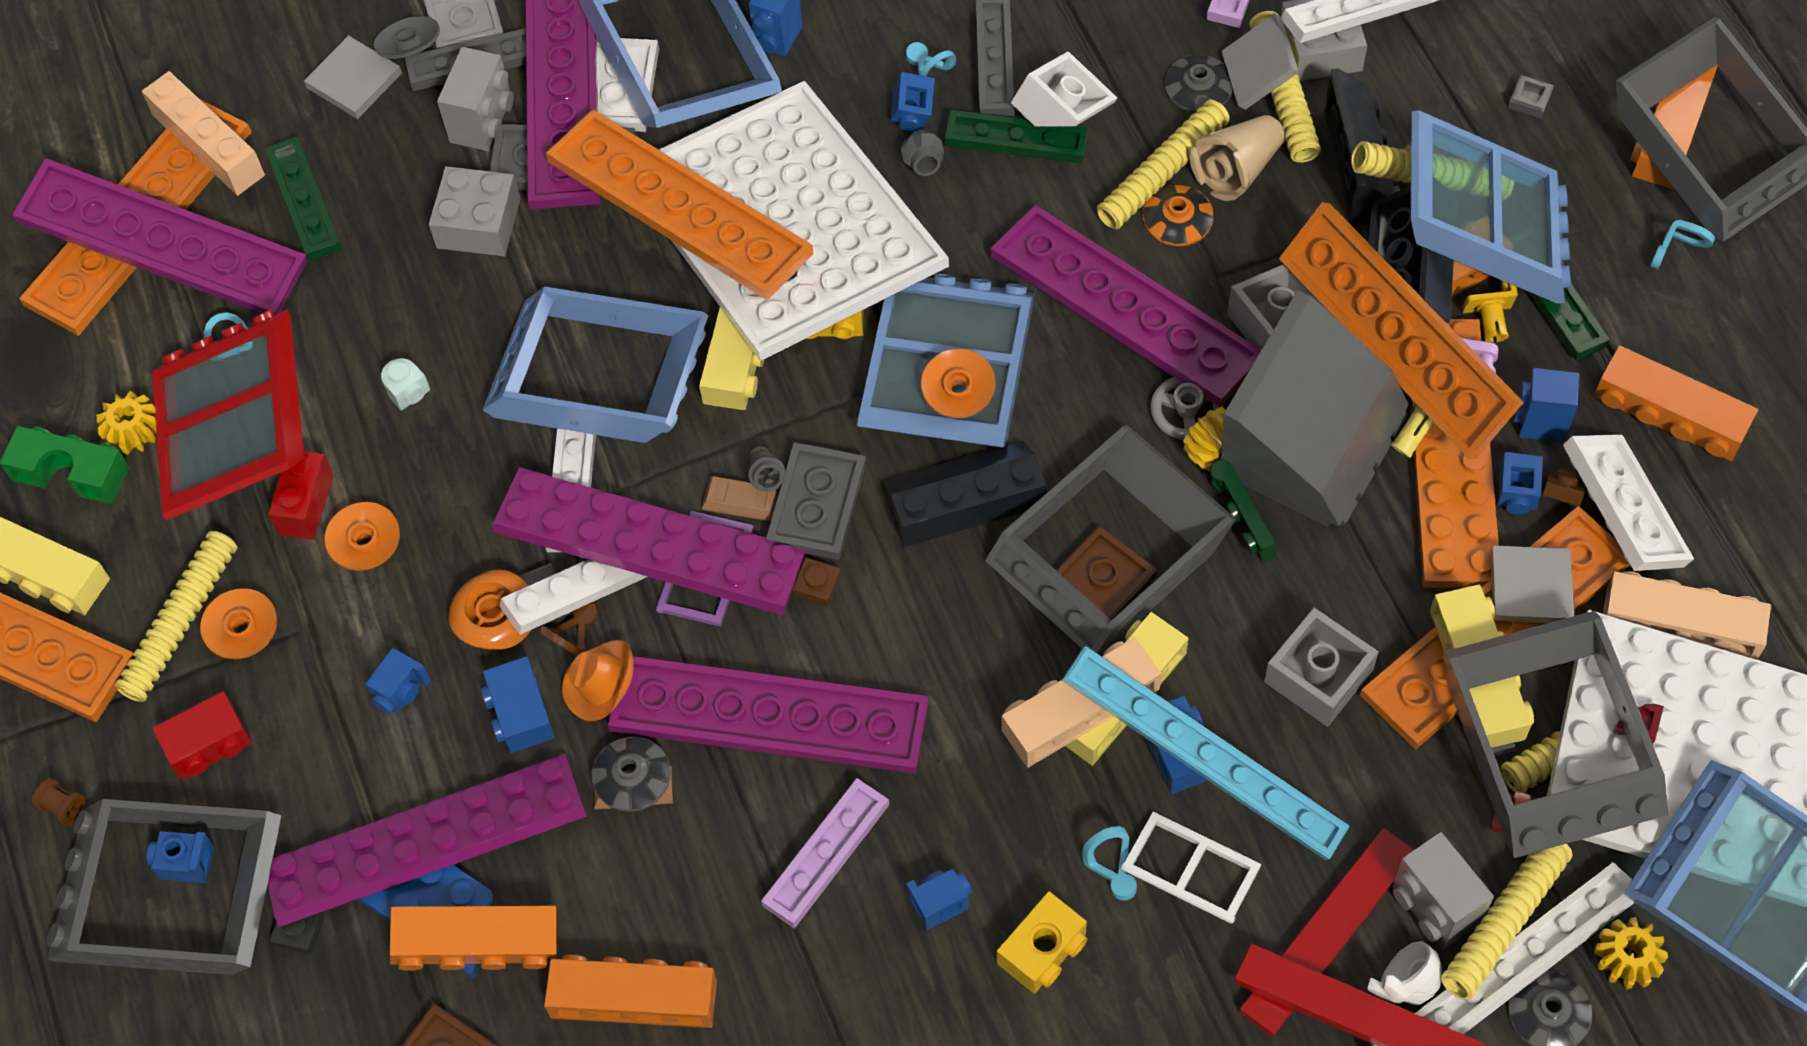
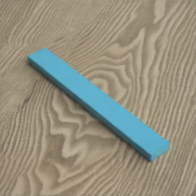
(1205, 753)

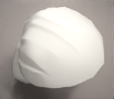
(1410, 976)

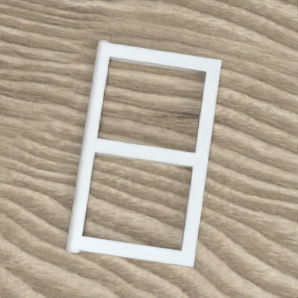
(1203, 845)

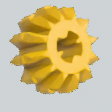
(128, 422)
(1206, 439)
(1636, 939)

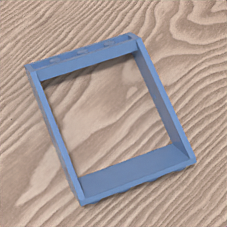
(765, 82)
(682, 324)

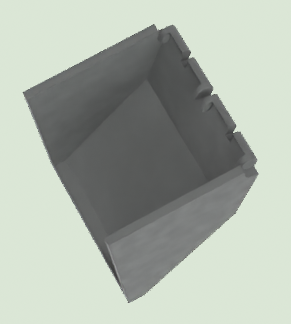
(1313, 415)

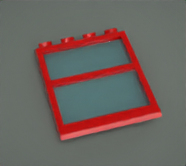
(227, 413)

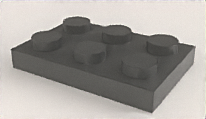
(817, 500)

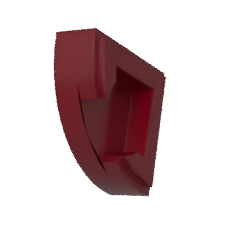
(1651, 717)

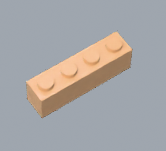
(203, 133)
(1690, 612)
(1063, 714)

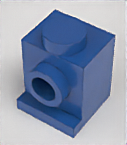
(912, 101)
(1520, 482)
(396, 682)
(189, 864)
(939, 897)

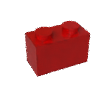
(301, 497)
(202, 736)

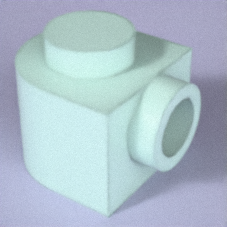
(404, 382)

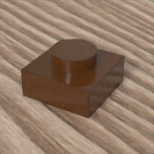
(1564, 486)
(817, 582)

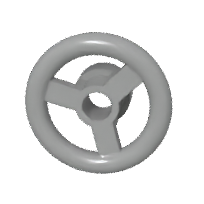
(1183, 393)

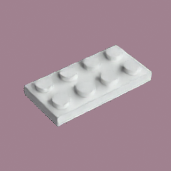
(1628, 502)

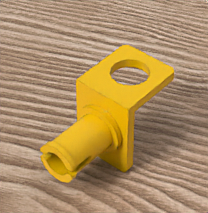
(1491, 310)

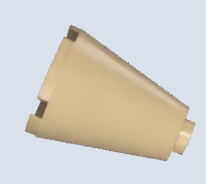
(1235, 155)

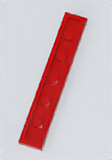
(1335, 922)
(1341, 1004)

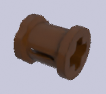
(58, 801)

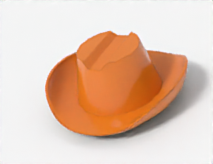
(477, 613)
(598, 680)

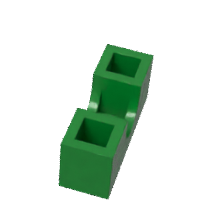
(37, 454)

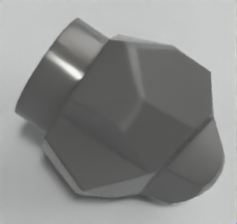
(923, 152)

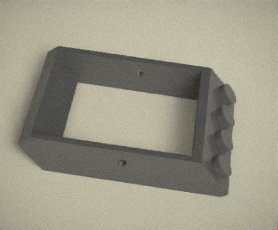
(1673, 69)
(1158, 487)
(1577, 811)
(245, 907)

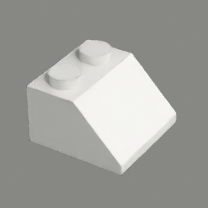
(1061, 94)

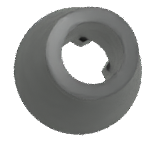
(765, 470)

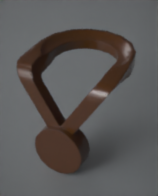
(583, 617)

